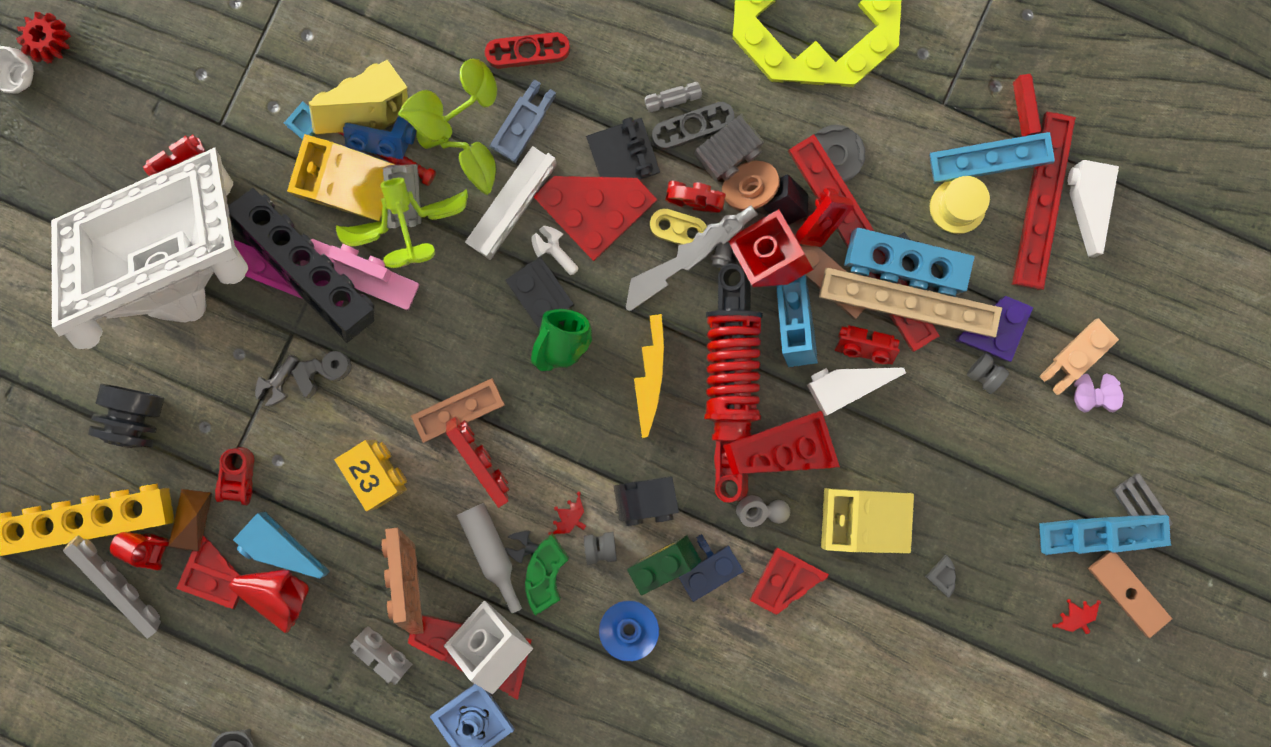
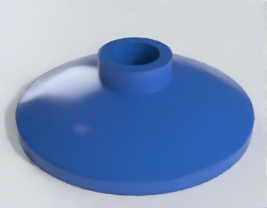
(626, 646)

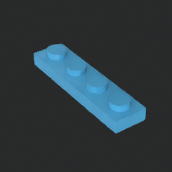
(992, 157)

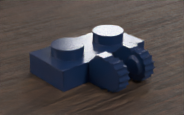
(710, 572)

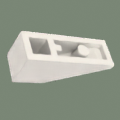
(1092, 201)
(843, 386)

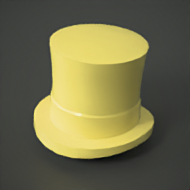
(959, 204)

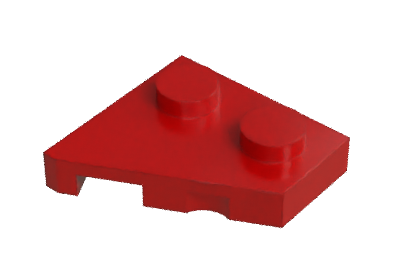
(209, 576)
(784, 581)

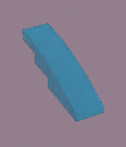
(1104, 534)

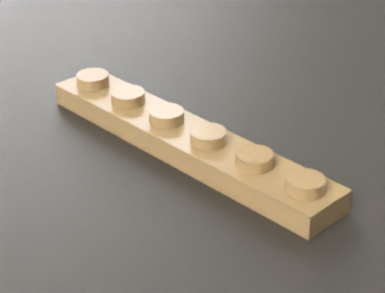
(910, 302)

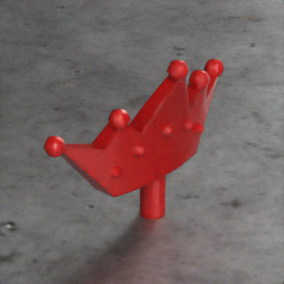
(569, 517)
(1078, 617)

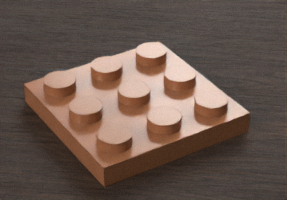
(403, 581)

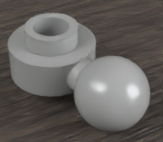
(777, 511)

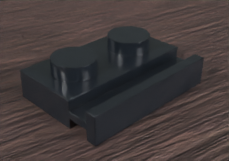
(538, 290)

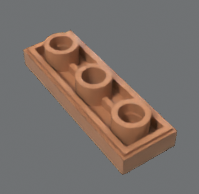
(1141, 605)

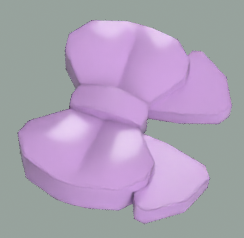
(1108, 396)

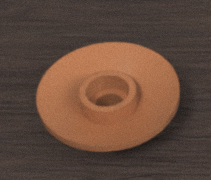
(751, 185)

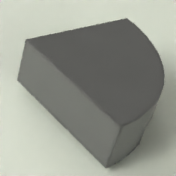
(943, 576)

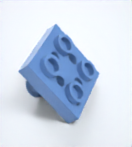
(472, 722)

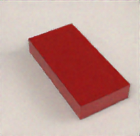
(1027, 105)

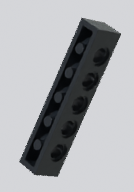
(346, 320)

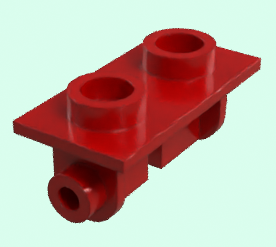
(182, 151)
(880, 349)

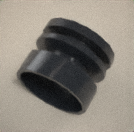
(126, 416)

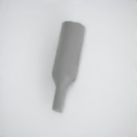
(489, 551)

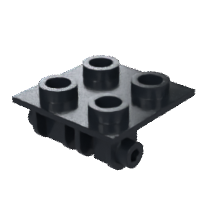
(624, 151)

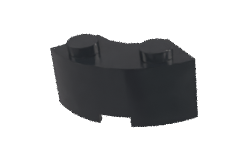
(646, 500)

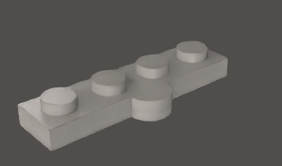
(113, 585)

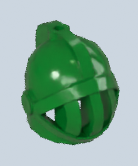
(558, 344)

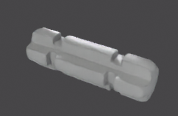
(673, 97)

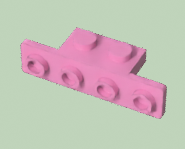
(369, 275)

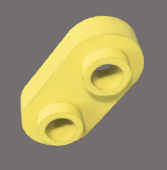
(679, 225)

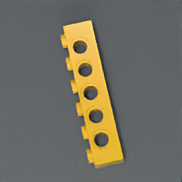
(156, 511)

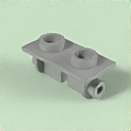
(371, 646)

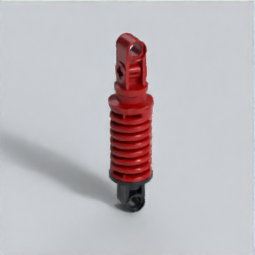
(731, 361)

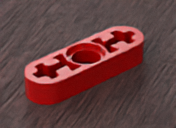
(546, 38)

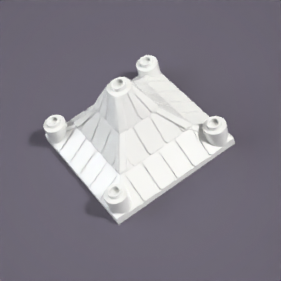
(144, 250)

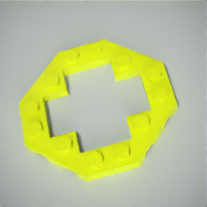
(814, 64)

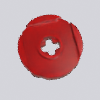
(698, 197)

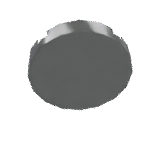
(843, 148)

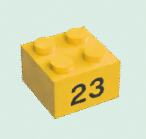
(371, 474)

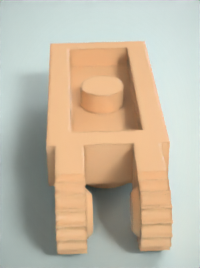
(1080, 354)

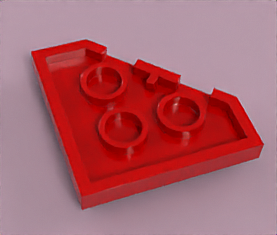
(595, 208)

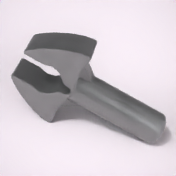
(276, 382)

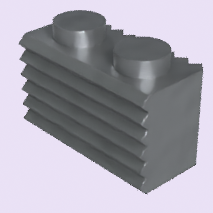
(729, 148)

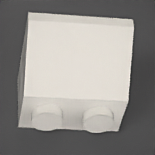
(488, 648)

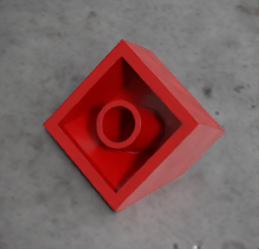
(770, 252)

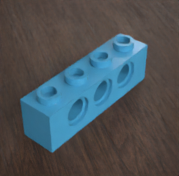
(955, 265)

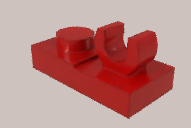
(825, 219)

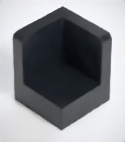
(790, 200)

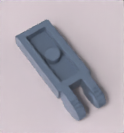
(521, 123)

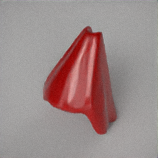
(273, 595)

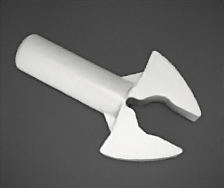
(553, 248)

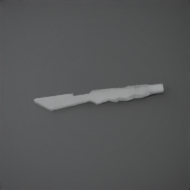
(689, 255)

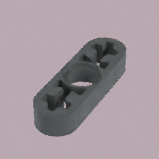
(697, 114)

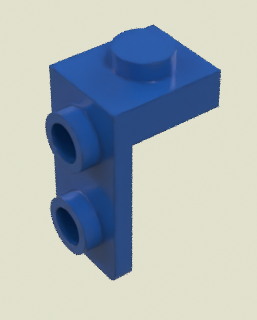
(379, 141)

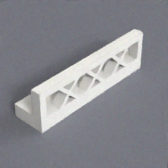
(511, 202)

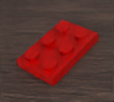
(478, 460)

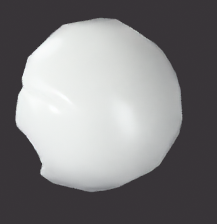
(15, 70)

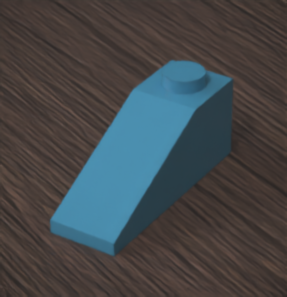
(796, 323)
(272, 544)

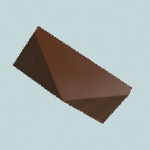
(190, 520)

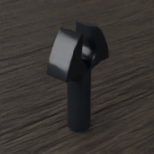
(523, 536)

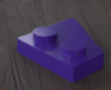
(1009, 332)

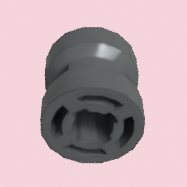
(988, 373)
(607, 548)

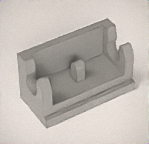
(411, 178)

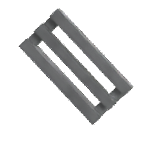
(1147, 493)

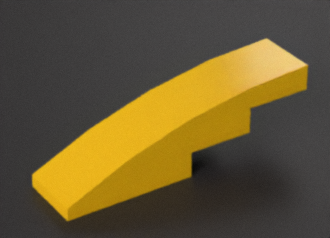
(649, 387)

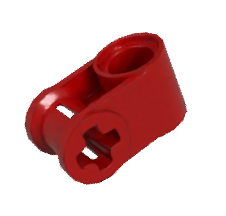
(235, 479)
(139, 549)

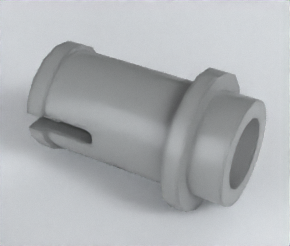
(722, 255)

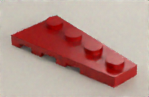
(786, 447)
(437, 634)

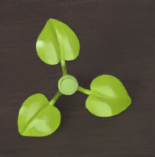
(425, 114)
(397, 200)

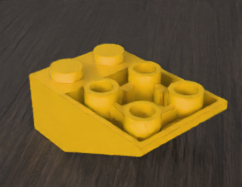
(338, 178)

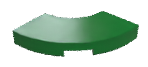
(542, 574)

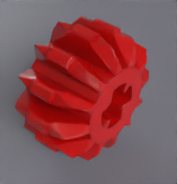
(34, 31)

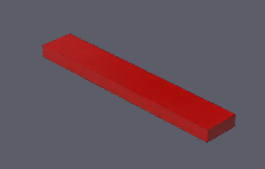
(1043, 205)

